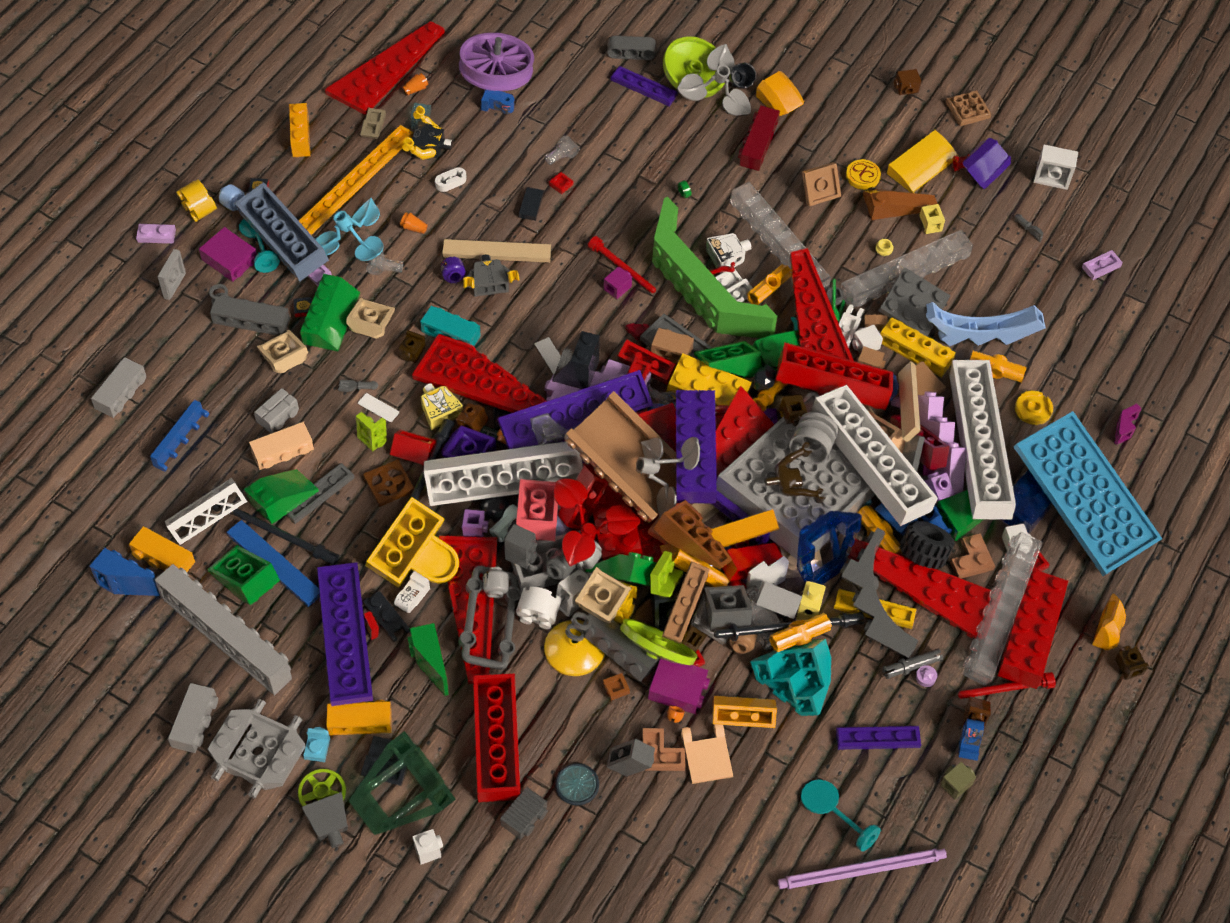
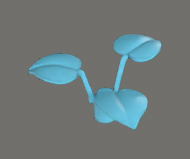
(365, 216)

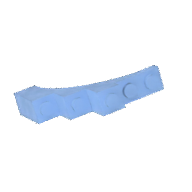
(980, 330)

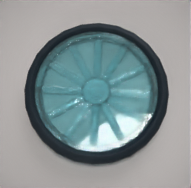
(577, 784)

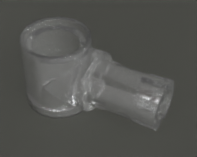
(564, 148)
(381, 263)
(662, 398)

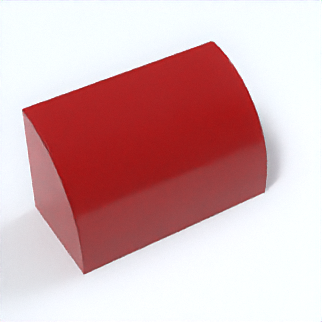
(411, 446)

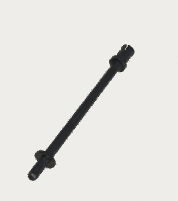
(441, 438)
(318, 551)
(843, 620)

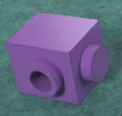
(940, 485)
(474, 523)

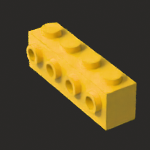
(916, 346)

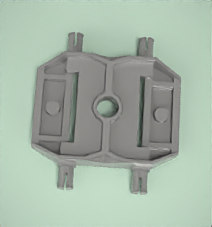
(280, 745)

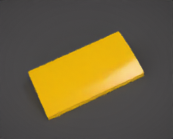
(922, 162)

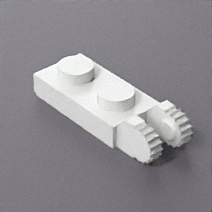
(850, 323)

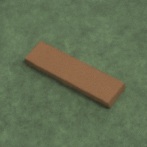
(685, 602)

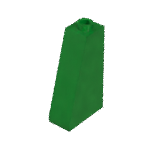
(957, 514)

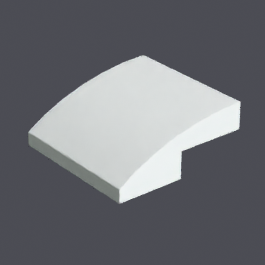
(735, 285)
(772, 574)

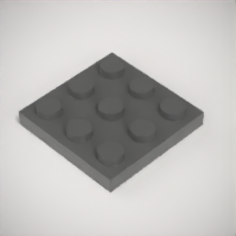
(909, 300)

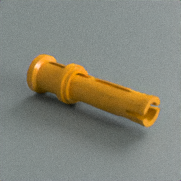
(766, 397)

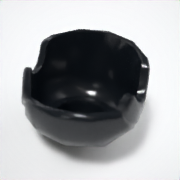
(742, 75)
(494, 507)

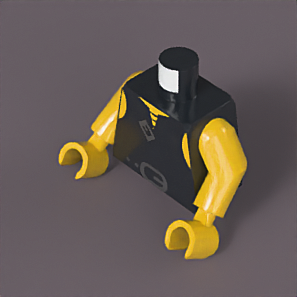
(427, 138)

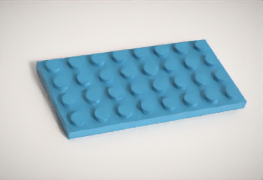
(1087, 493)

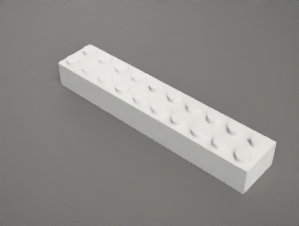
(982, 436)

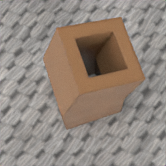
(878, 320)

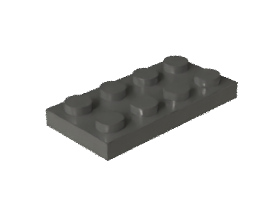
(667, 323)

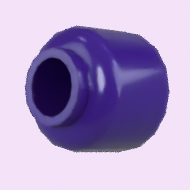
(452, 269)

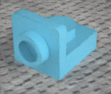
(317, 744)

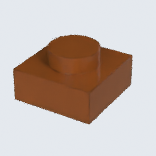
(616, 686)

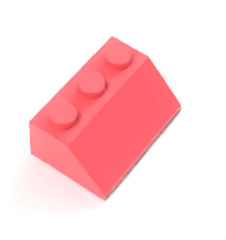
(537, 508)

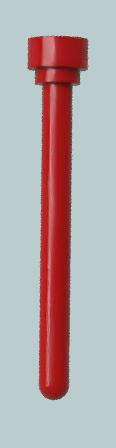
(597, 245)
(1048, 681)

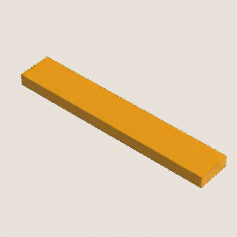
(739, 530)

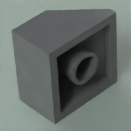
(727, 606)

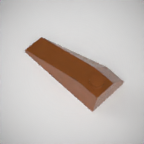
(685, 530)

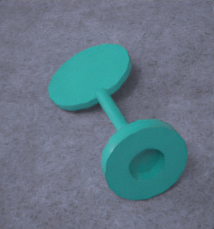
(266, 260)
(822, 797)

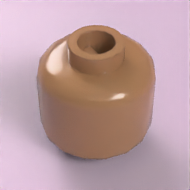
(744, 643)

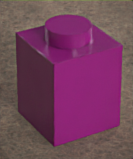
(618, 282)

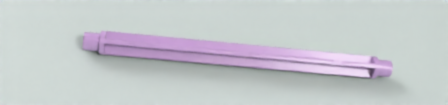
(862, 868)

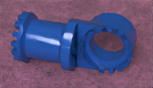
(937, 520)

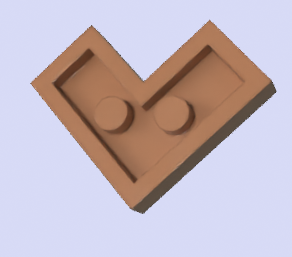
(977, 558)
(664, 758)

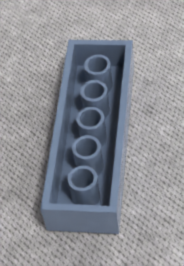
(281, 231)

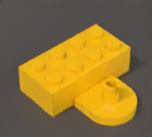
(696, 375)
(413, 546)

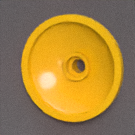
(570, 657)

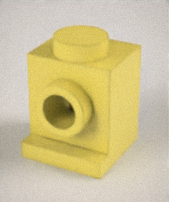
(932, 218)

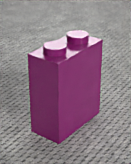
(228, 254)
(679, 685)

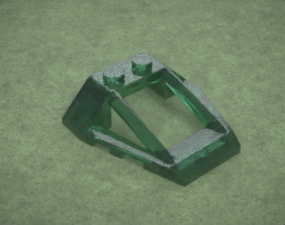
(422, 769)

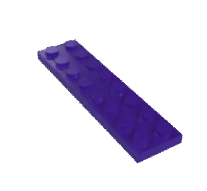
(574, 408)
(344, 634)

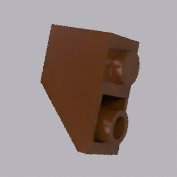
(977, 710)

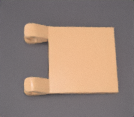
(707, 758)

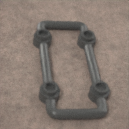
(468, 638)

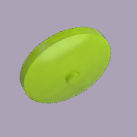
(688, 57)
(655, 645)

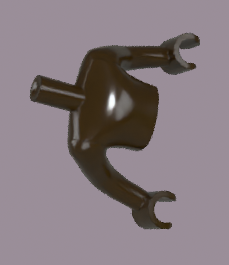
(790, 478)

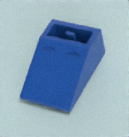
(123, 575)

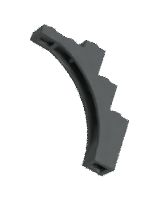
(882, 628)

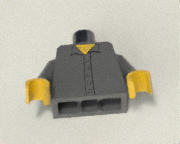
(489, 277)

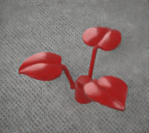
(581, 545)

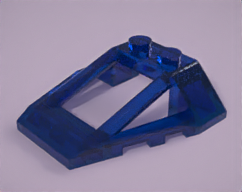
(847, 524)

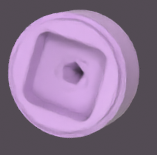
(926, 676)

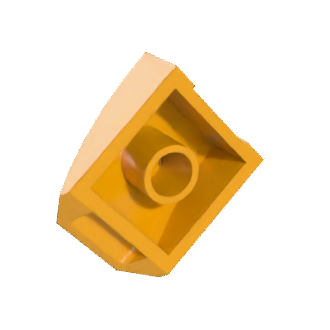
(779, 93)
(1110, 624)

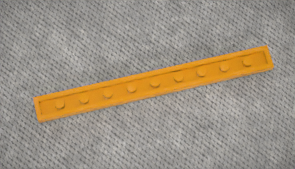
(355, 179)

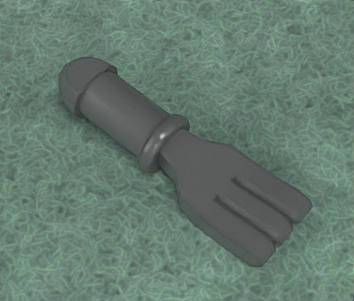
(1034, 230)
(350, 385)

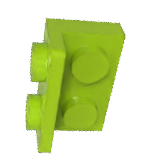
(371, 433)
(664, 576)

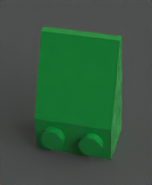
(772, 347)
(734, 358)
(279, 493)
(628, 568)
(244, 574)
(428, 656)

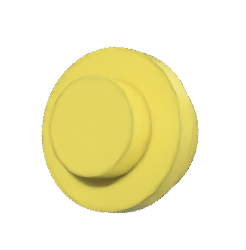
(884, 247)

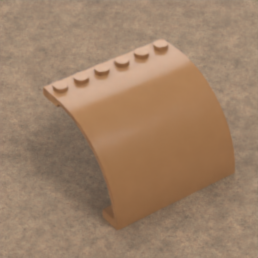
(612, 445)

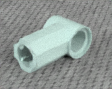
(500, 528)

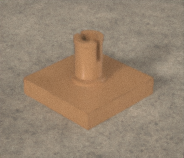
(821, 184)

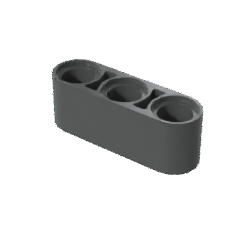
(631, 47)

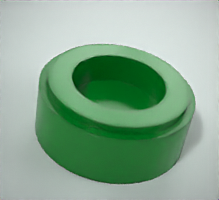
(684, 189)

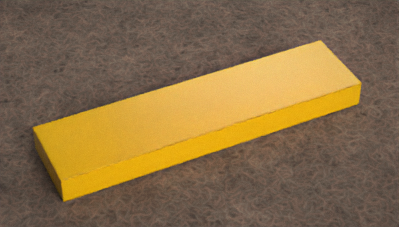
(900, 614)

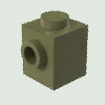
(958, 779)

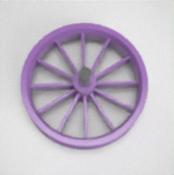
(516, 61)

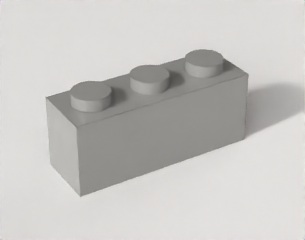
(119, 387)
(193, 718)

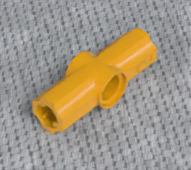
(769, 284)
(1001, 367)
(872, 521)
(683, 560)
(800, 632)

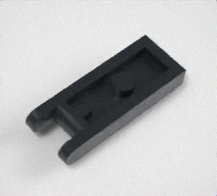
(385, 615)

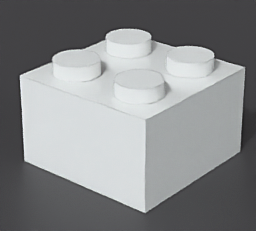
(1055, 167)

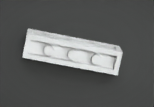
(201, 505)

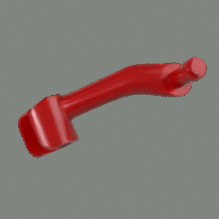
(724, 269)

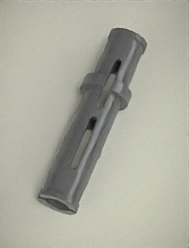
(904, 666)

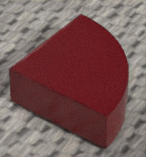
(636, 330)

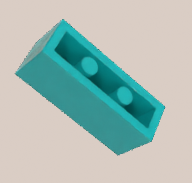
(439, 321)

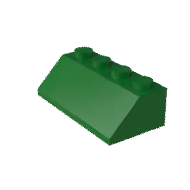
(328, 313)

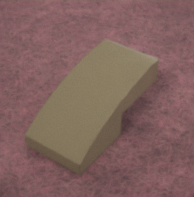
(373, 124)

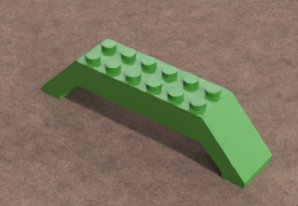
(702, 288)

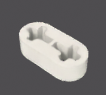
(451, 179)

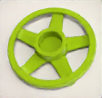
(320, 789)

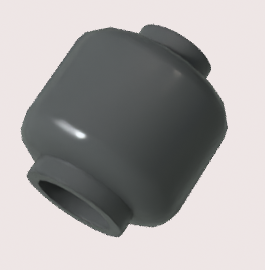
(558, 567)

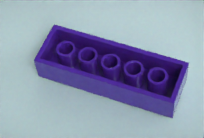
(696, 419)

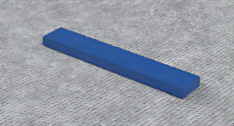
(287, 573)

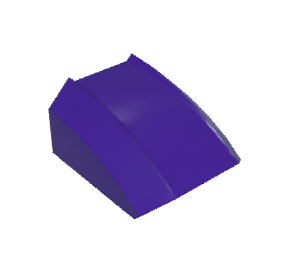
(987, 162)
(468, 442)

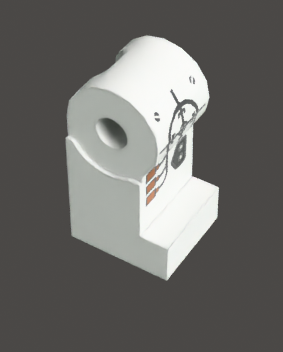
(412, 592)

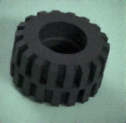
(927, 544)

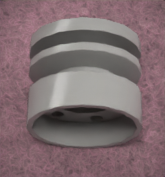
(819, 432)

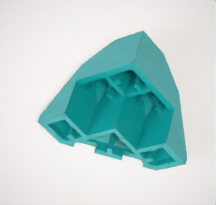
(797, 675)

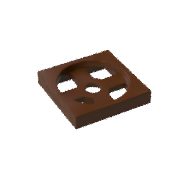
(383, 472)

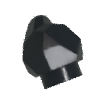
(764, 378)

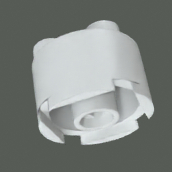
(538, 607)

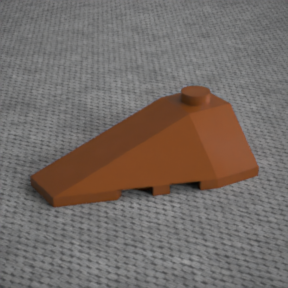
(892, 203)

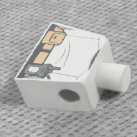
(727, 249)

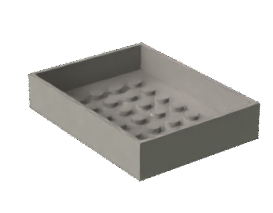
(746, 488)

